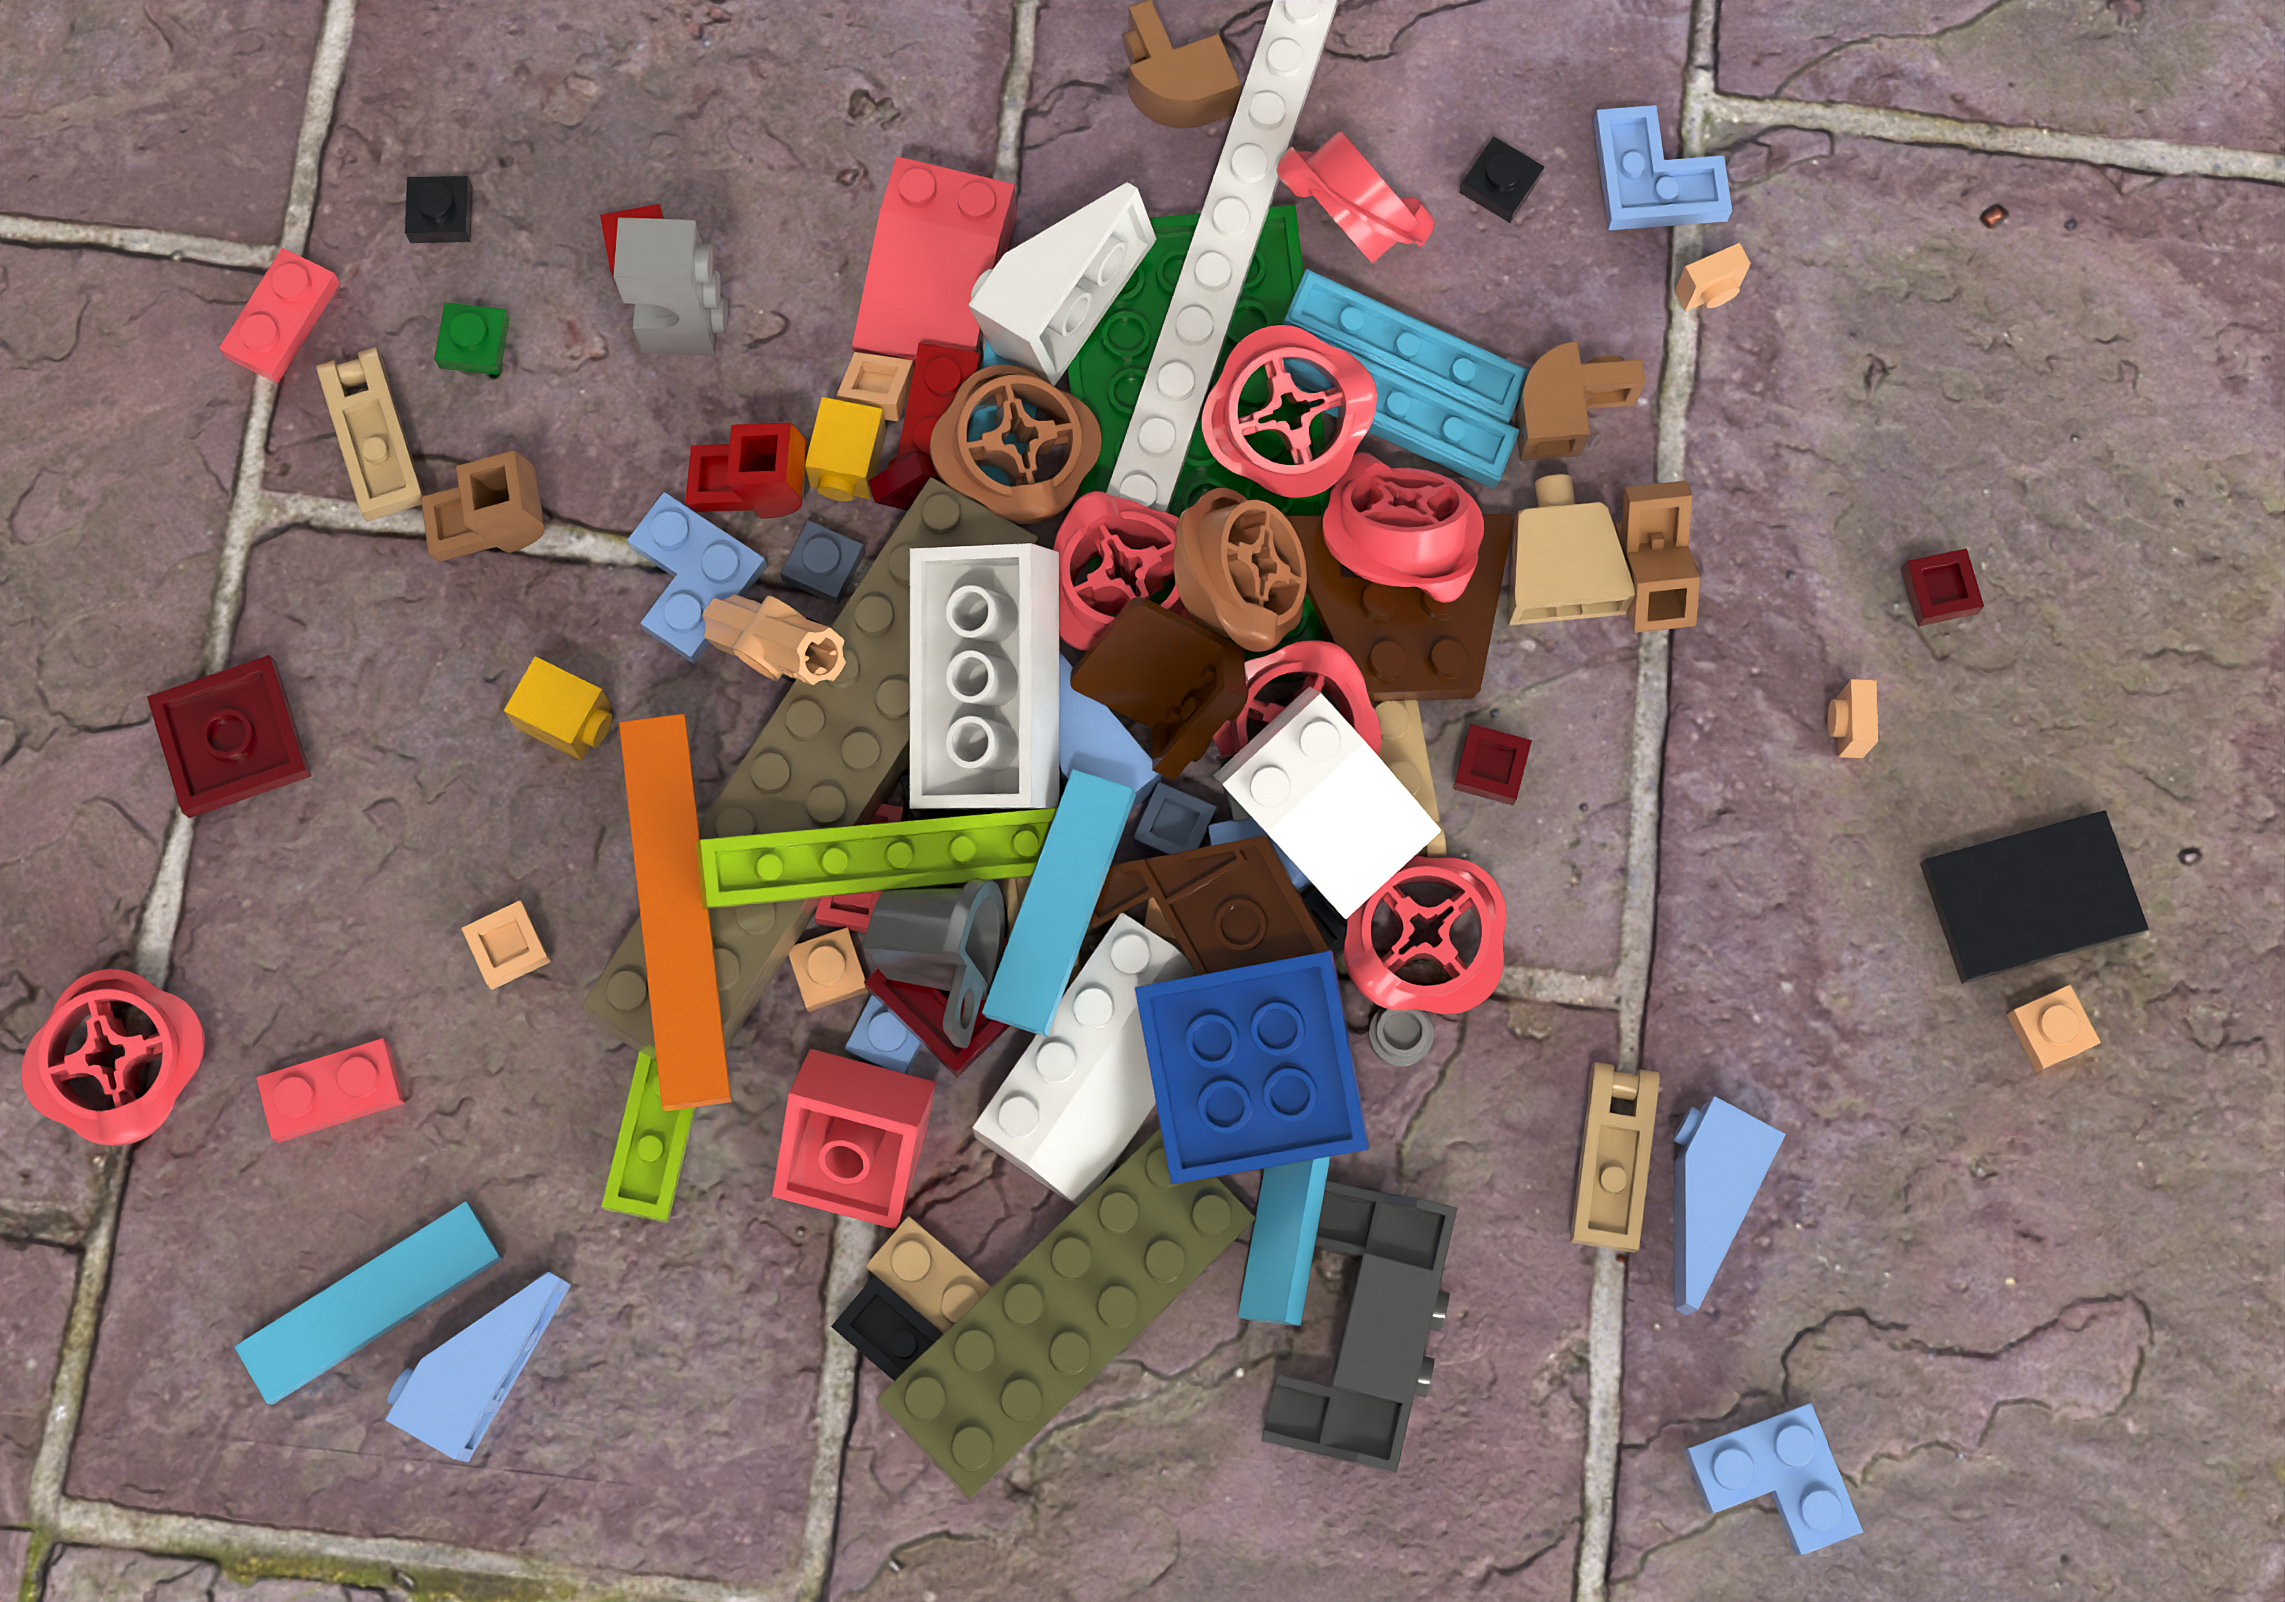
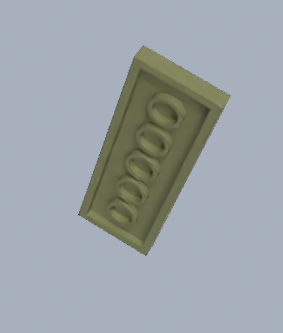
(1061, 1316)

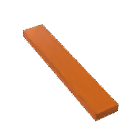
(673, 923)

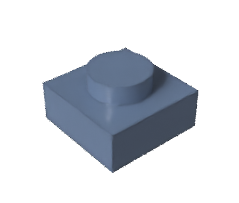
(822, 562)
(1173, 822)

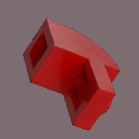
(754, 472)

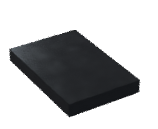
(2034, 896)

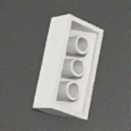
(984, 677)
(1089, 1082)

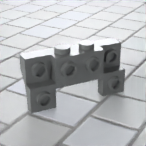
(1384, 1331)

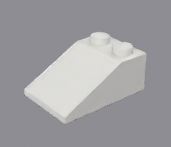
(1061, 282)
(1328, 801)

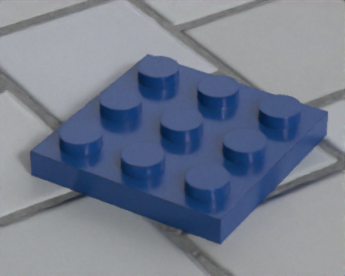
(1252, 1067)

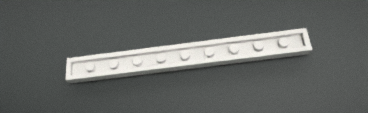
(1221, 253)

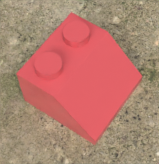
(865, 1140)

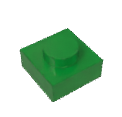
(472, 338)

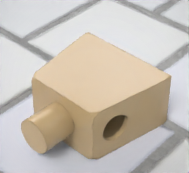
(1565, 559)

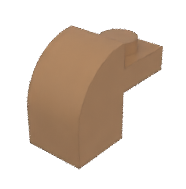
(1180, 84)
(1561, 390)
(489, 509)
(1659, 557)

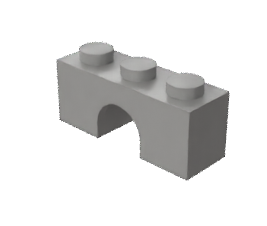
(671, 283)

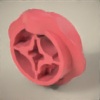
(1355, 196)
(1351, 391)
(1404, 527)
(1108, 528)
(1322, 666)
(1470, 984)
(48, 1070)

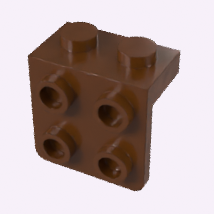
(1167, 678)

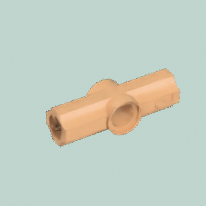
(774, 639)

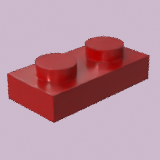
(933, 387)

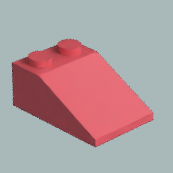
(926, 255)

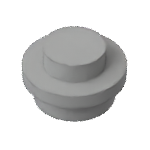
(1400, 1036)

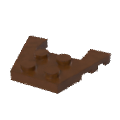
(1400, 634)
(1222, 901)

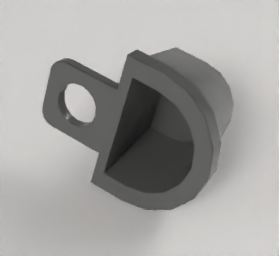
(942, 943)

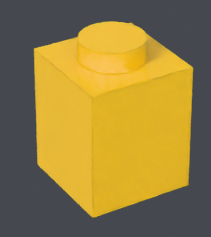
(845, 449)
(560, 709)

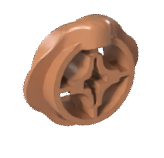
(1007, 387)
(1240, 569)

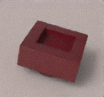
(903, 480)
(1942, 587)
(1492, 764)

